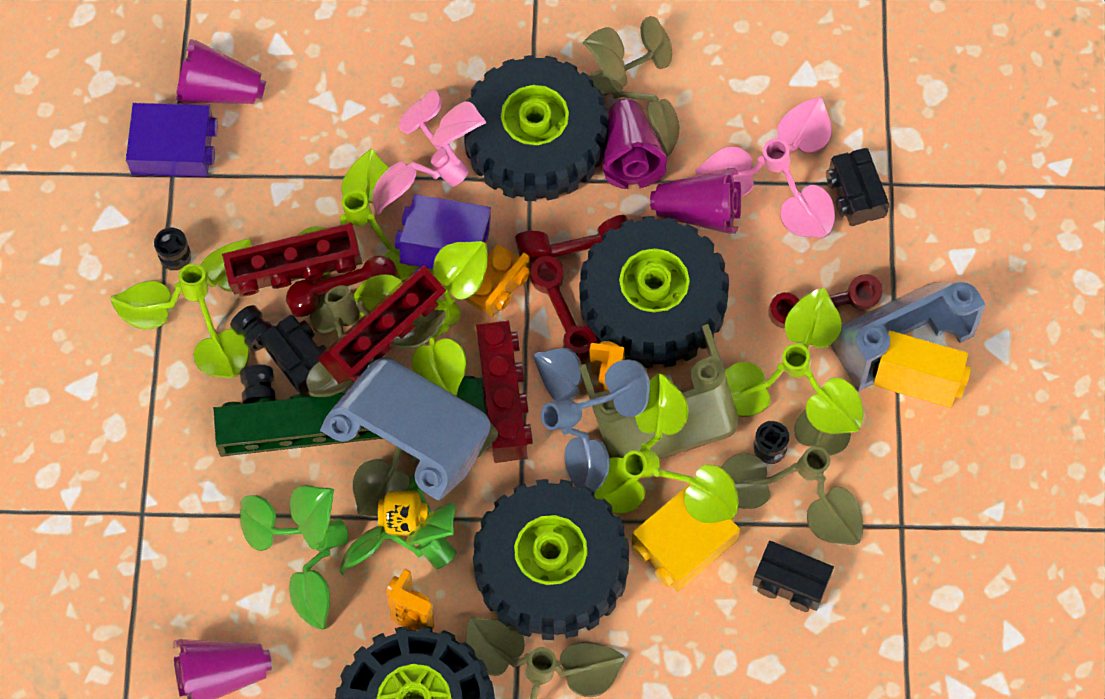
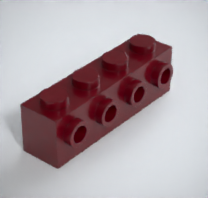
(292, 259)
(380, 325)
(501, 390)

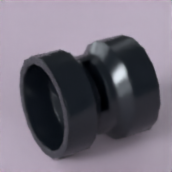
(169, 242)
(250, 325)
(257, 383)
(771, 450)

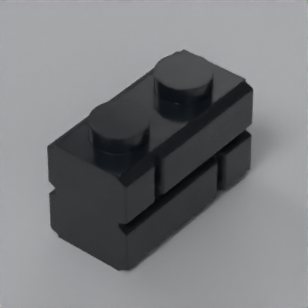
(857, 186)
(293, 350)
(792, 577)

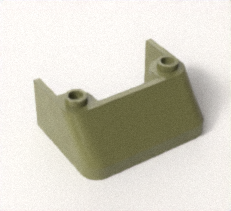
(710, 414)

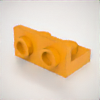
(502, 276)
(602, 357)
(407, 605)

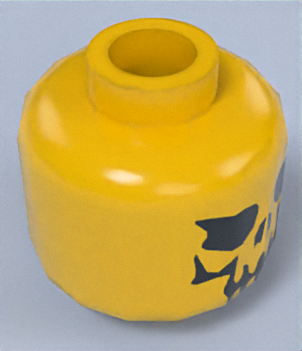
(401, 512)

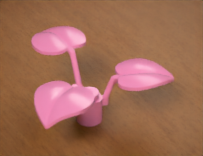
(804, 128)
(445, 163)

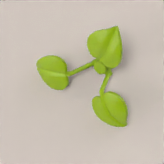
(357, 194)
(462, 271)
(147, 305)
(814, 323)
(712, 491)

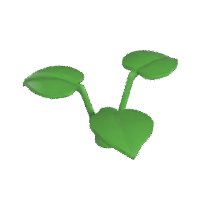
(311, 511)
(429, 536)

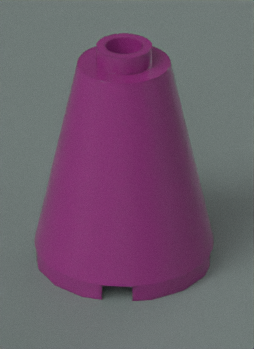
(217, 78)
(632, 148)
(701, 200)
(218, 667)

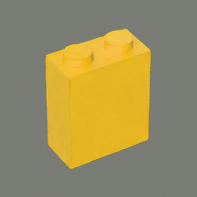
(923, 370)
(680, 544)

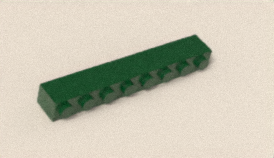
(297, 421)

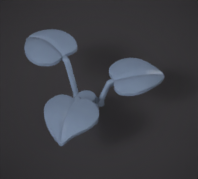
(560, 371)

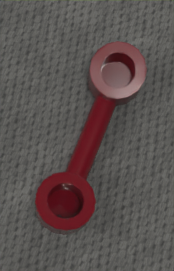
(537, 243)
(547, 278)
(862, 294)
(304, 296)

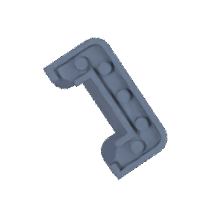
(944, 305)
(417, 419)

